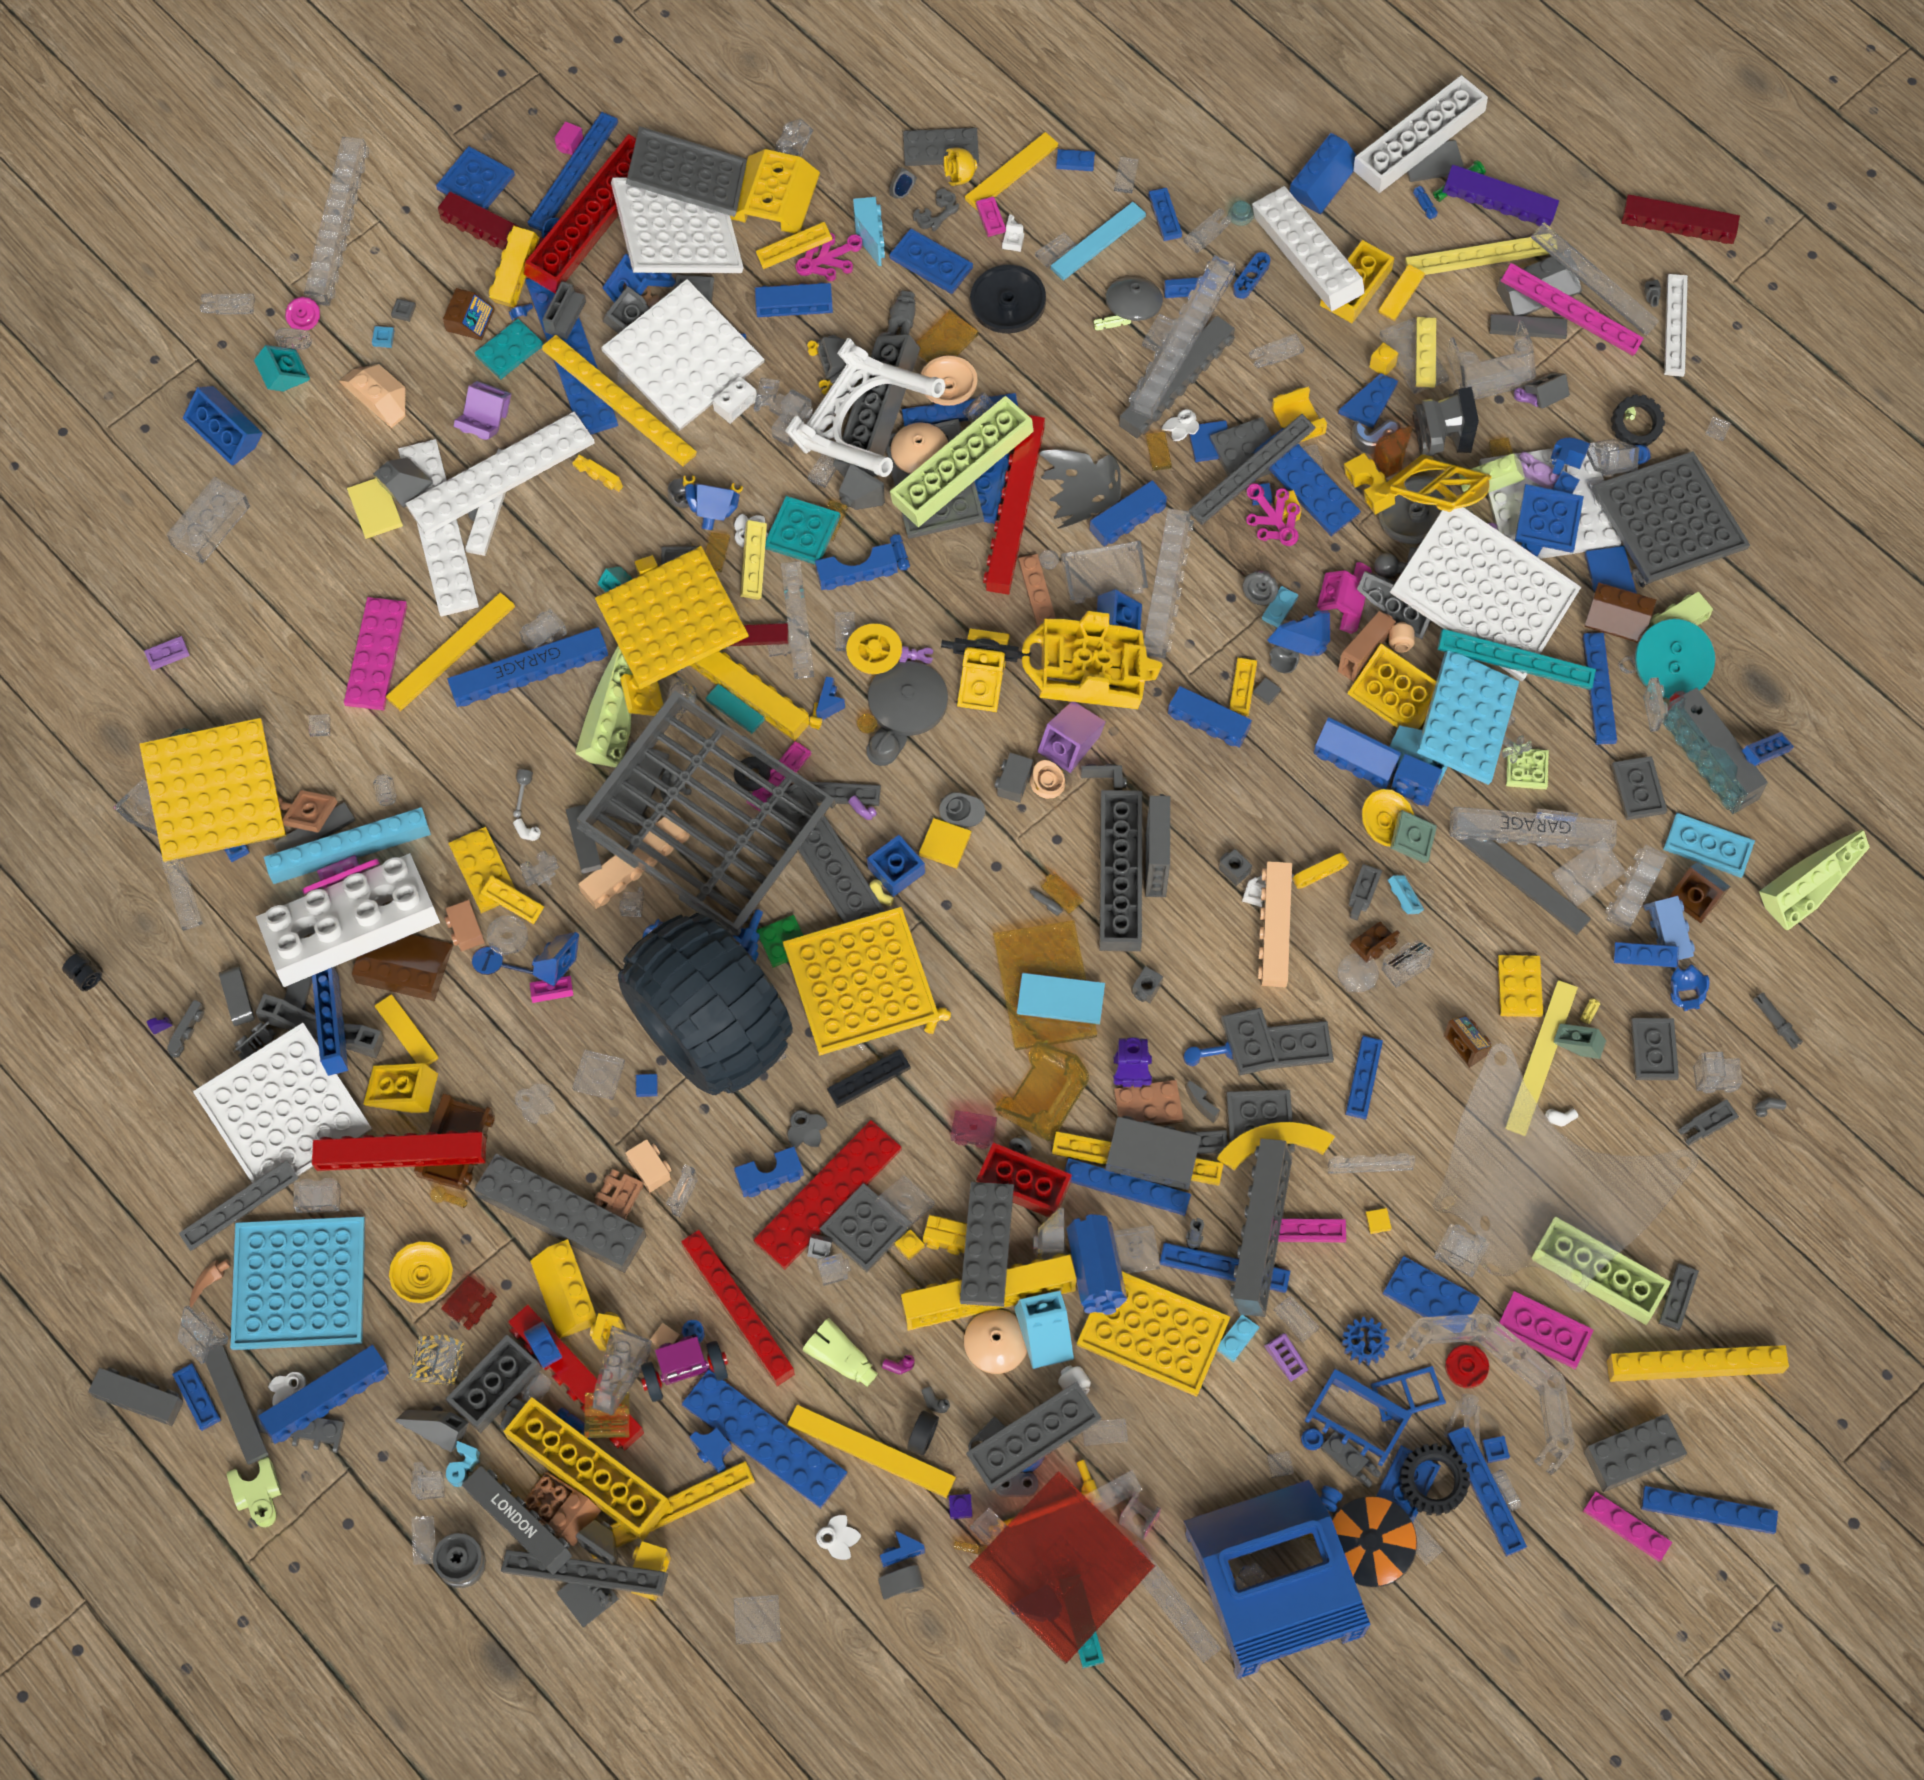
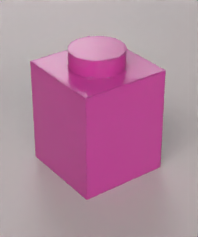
(568, 138)

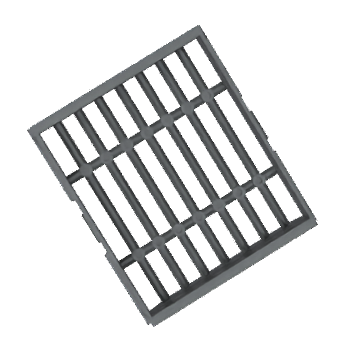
(630, 764)

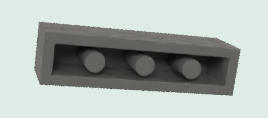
(135, 1396)

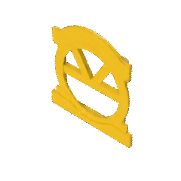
(1477, 491)

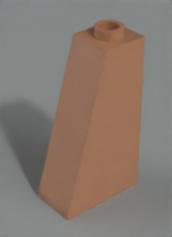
(1365, 645)

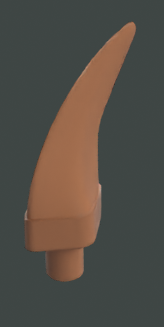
(211, 1274)

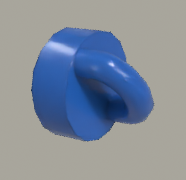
(1644, 454)

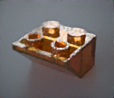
(1391, 451)

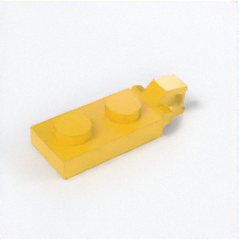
(596, 472)

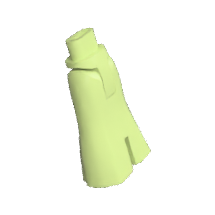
(838, 1352)

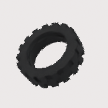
(1650, 407)

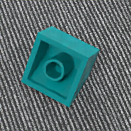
(280, 368)

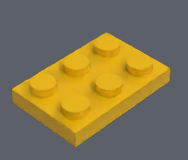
(1520, 986)

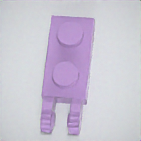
(1538, 471)

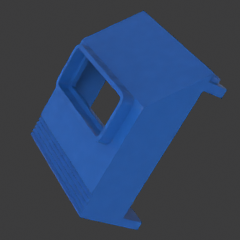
(1288, 1610)

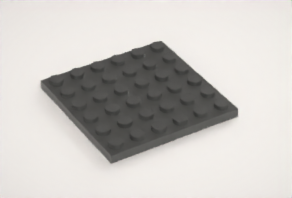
(1670, 517)

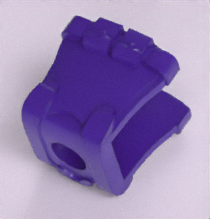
(1132, 1063)

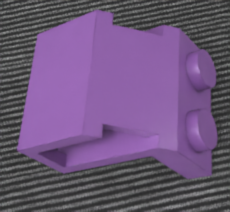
(483, 410)

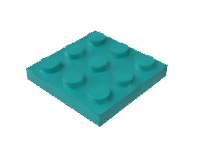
(802, 530)

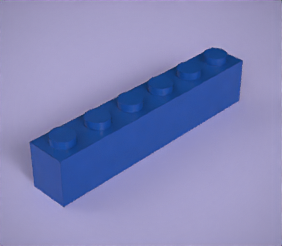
(330, 1021)
(323, 1395)

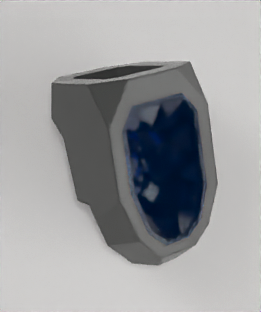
(901, 183)

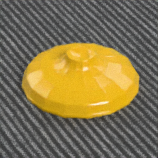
(1381, 814)
(420, 1272)

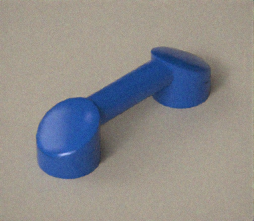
(1193, 1054)

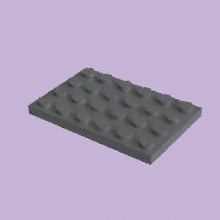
(686, 171)
(958, 512)

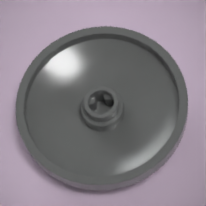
(1410, 520)
(908, 698)

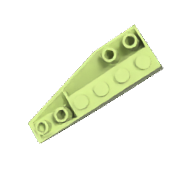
(607, 720)
(1812, 880)

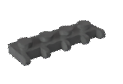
(318, 1431)

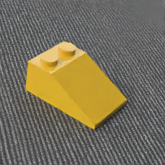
(401, 1087)

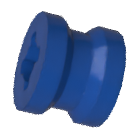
(695, 1328)
(1330, 1498)

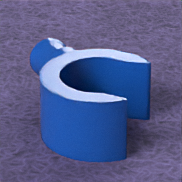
(519, 311)

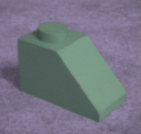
(1580, 1040)

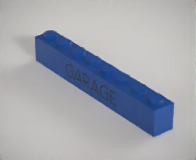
(528, 667)

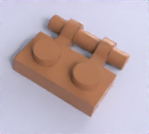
(624, 1195)

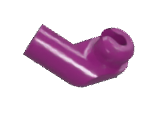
(901, 1366)

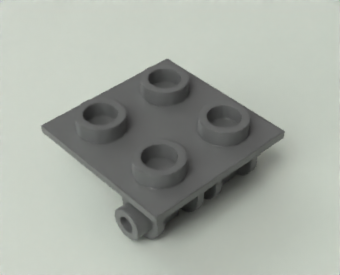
(260, 1031)
(586, 1601)

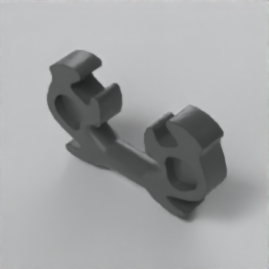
(947, 200)

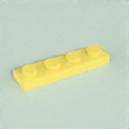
(1425, 352)
(753, 560)

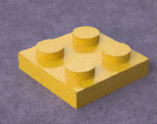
(641, 701)

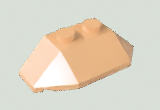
(378, 392)

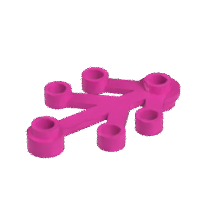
(827, 258)
(1275, 516)

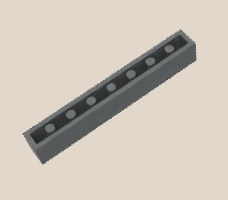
(1207, 347)

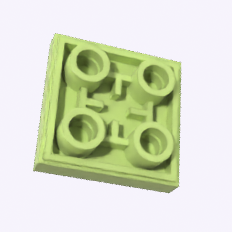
(1528, 770)

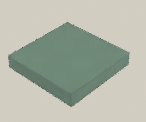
(1413, 836)

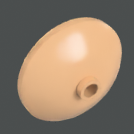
(957, 375)
(911, 455)
(993, 1355)

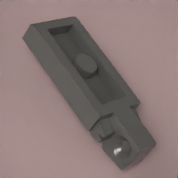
(1364, 890)

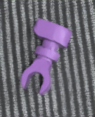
(913, 654)

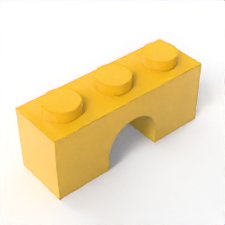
(1364, 471)

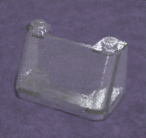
(1103, 570)

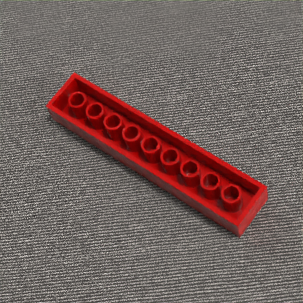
(581, 224)

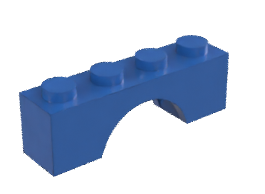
(834, 574)

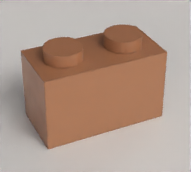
(464, 925)

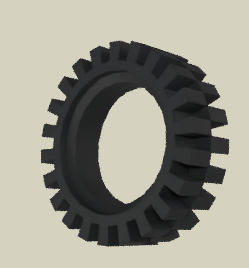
(1449, 1458)

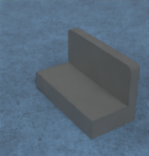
(1549, 389)

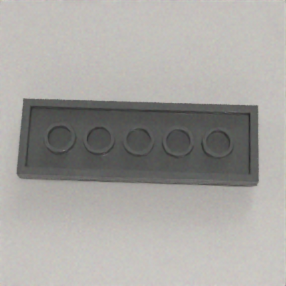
(987, 1244)
(1033, 1436)

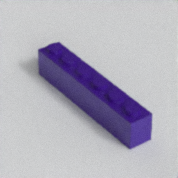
(1500, 196)

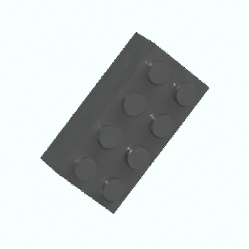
(493, 1383)
(1635, 1453)

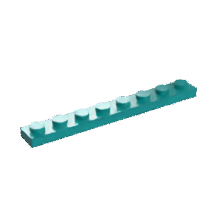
(1516, 659)

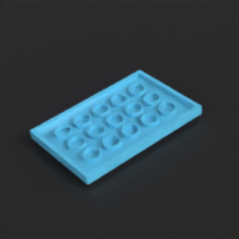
(1468, 717)

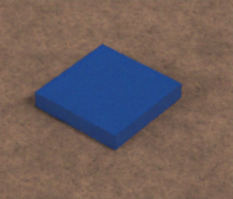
(1201, 445)

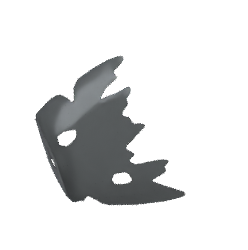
(1081, 489)

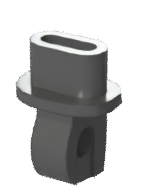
(1652, 291)
(512, 1410)

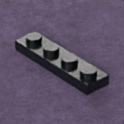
(868, 1078)

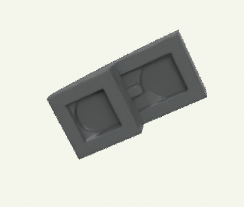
(1198, 1098)

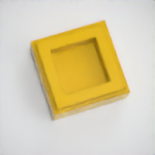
(1378, 1221)

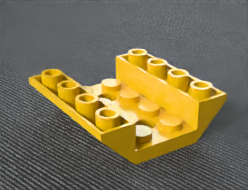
(789, 189)

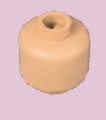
(1401, 637)

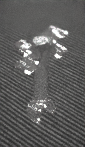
(1515, 749)

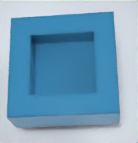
(383, 337)

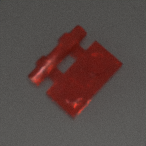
(463, 1300)

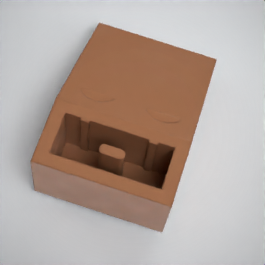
(561, 1507)

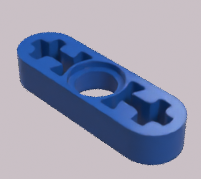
(1251, 283)

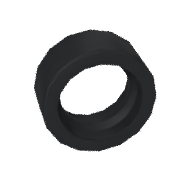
(923, 1433)

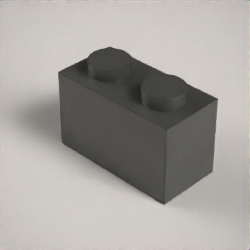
(1014, 777)

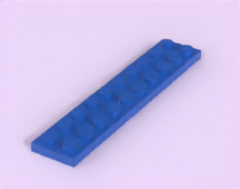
(590, 409)

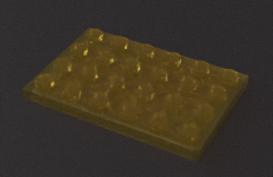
(1047, 952)

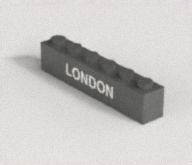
(516, 1520)

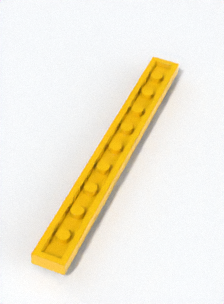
(619, 400)

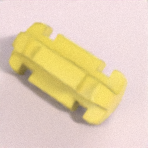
(1590, 1011)

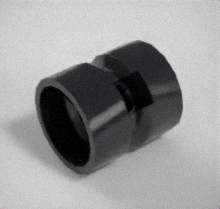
(82, 972)

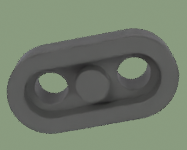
(1016, 1486)

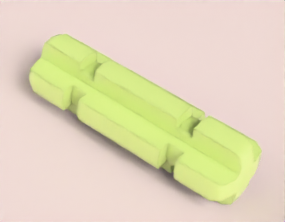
(1109, 322)

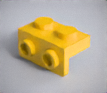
(601, 1330)

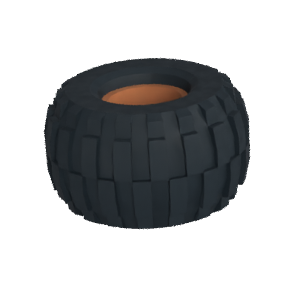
(705, 1003)

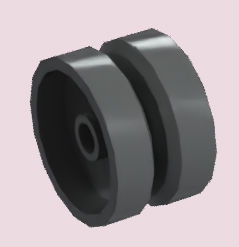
(452, 1549)

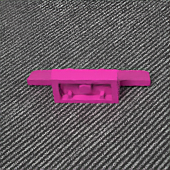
(1341, 593)
(339, 872)

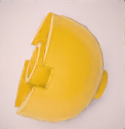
(959, 166)

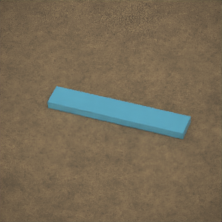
(1098, 241)

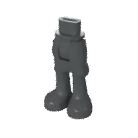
(901, 314)

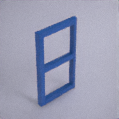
(1402, 1378)

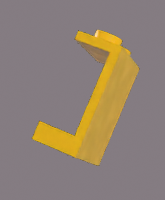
(1292, 405)

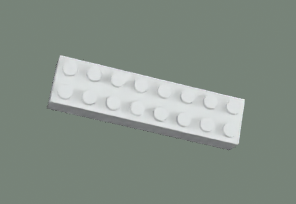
(1420, 134)
(1308, 248)

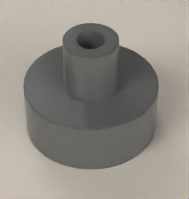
(1020, 1144)

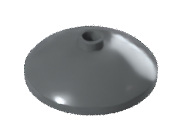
(1134, 298)

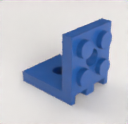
(635, 280)

